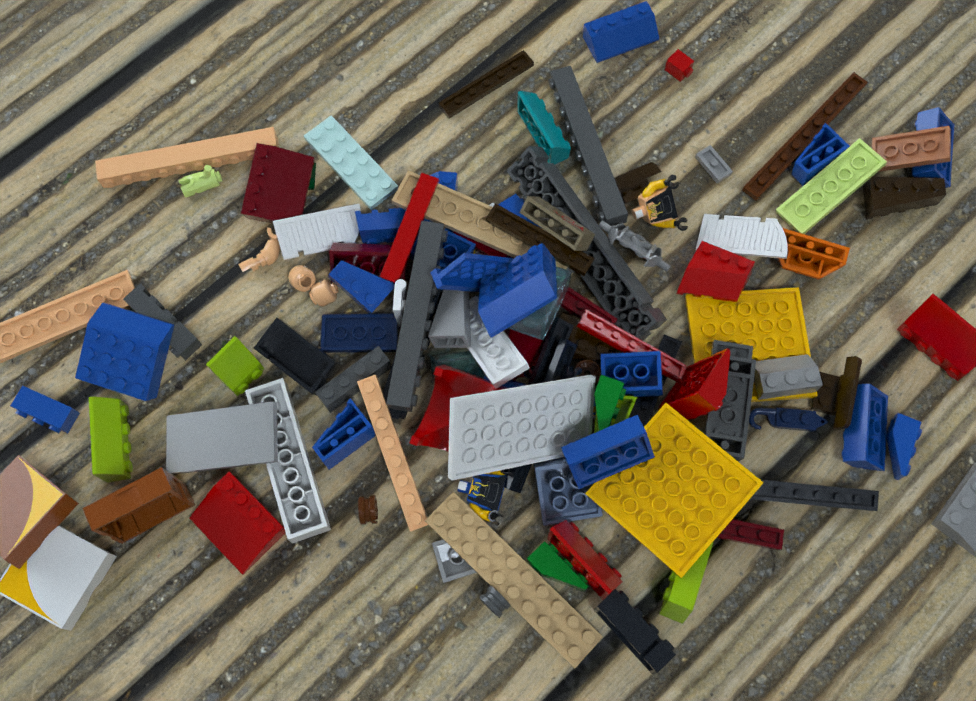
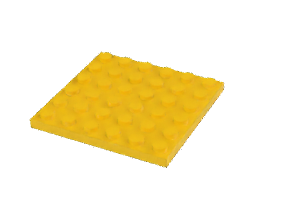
(760, 318)
(680, 495)

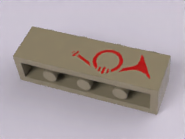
(557, 223)

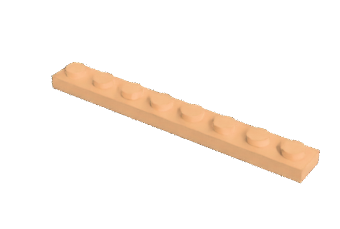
(393, 452)

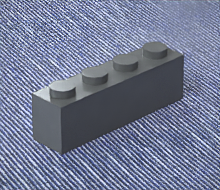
(345, 384)

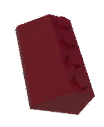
(364, 256)

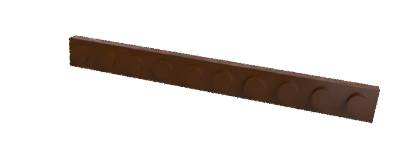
(804, 136)

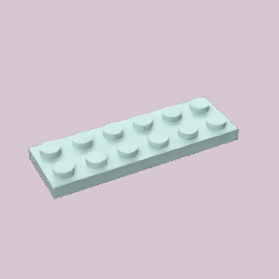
(351, 162)

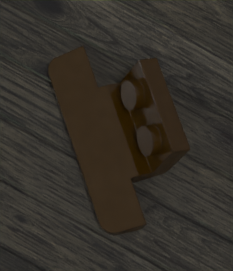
(635, 181)
(839, 393)

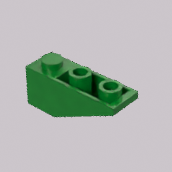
(606, 399)
(551, 566)

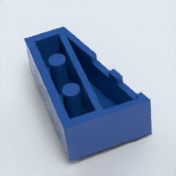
(821, 152)
(379, 227)
(344, 436)

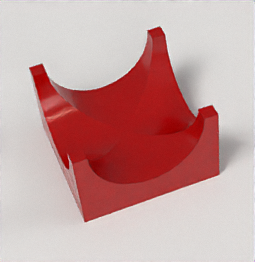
(448, 384)

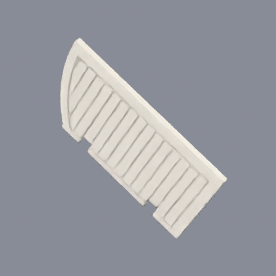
(316, 231)
(745, 235)

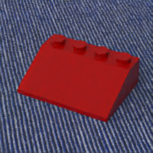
(942, 336)
(701, 386)
(237, 523)
(584, 558)

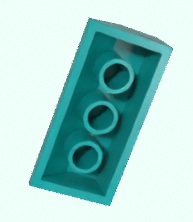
(542, 127)

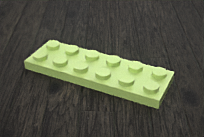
(831, 186)

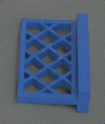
(467, 272)

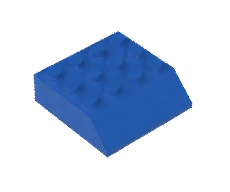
(517, 289)
(124, 352)

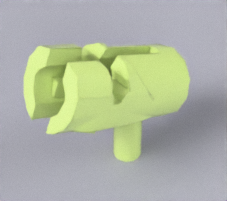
(200, 181)

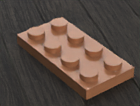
(914, 148)

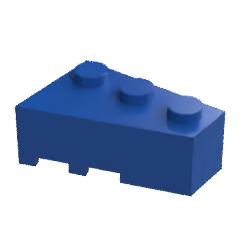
(361, 285)

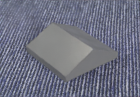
(450, 563)

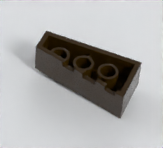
(900, 194)

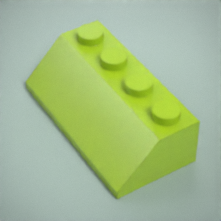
(110, 439)

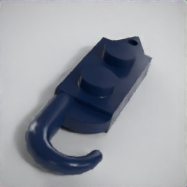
(788, 418)

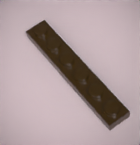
(486, 84)
(533, 235)

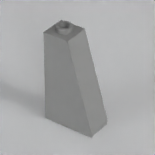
(452, 321)

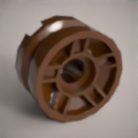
(591, 367)
(368, 510)

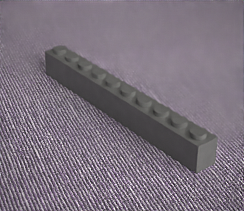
(588, 147)
(416, 316)

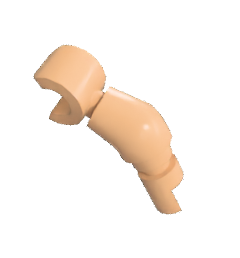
(268, 254)

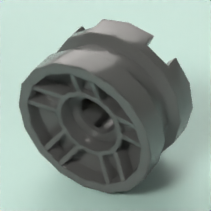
(494, 601)

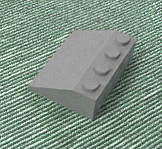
(958, 515)

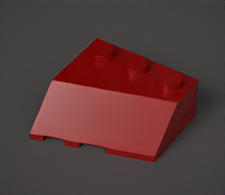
(716, 273)

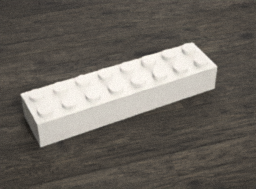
(293, 474)

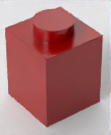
(679, 65)

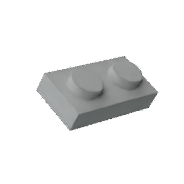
(713, 164)

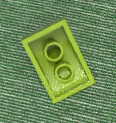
(235, 366)

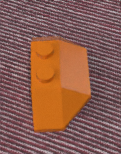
(812, 255)

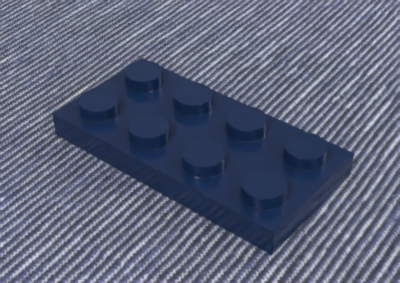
(358, 333)

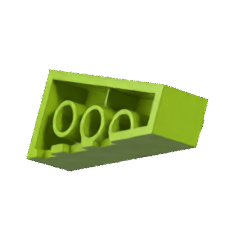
(682, 592)

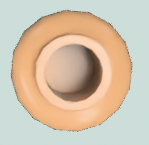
(301, 278)
(323, 293)

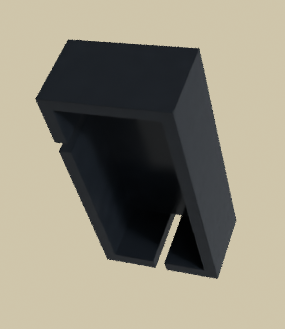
(297, 356)
(634, 631)

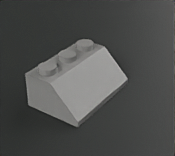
(786, 377)

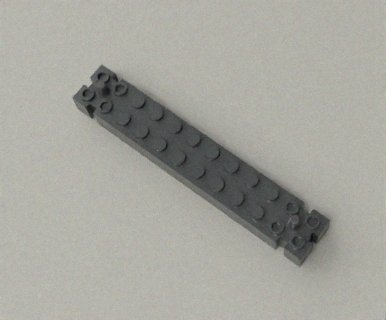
(609, 274)

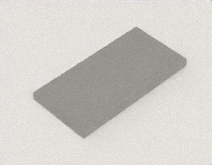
(222, 438)

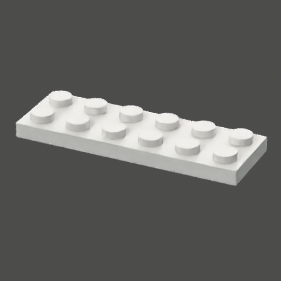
(494, 355)

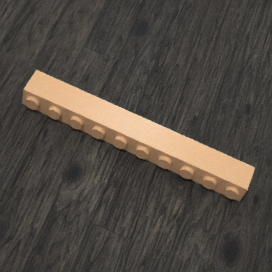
(182, 158)

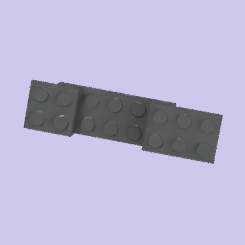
(730, 423)

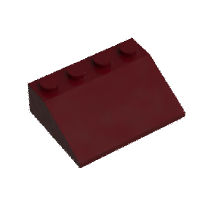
(277, 184)

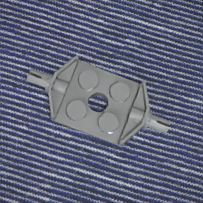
(637, 243)

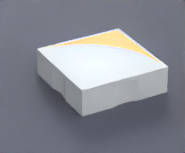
(58, 578)

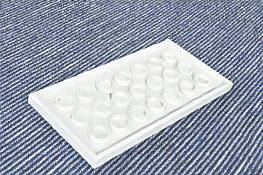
(518, 425)

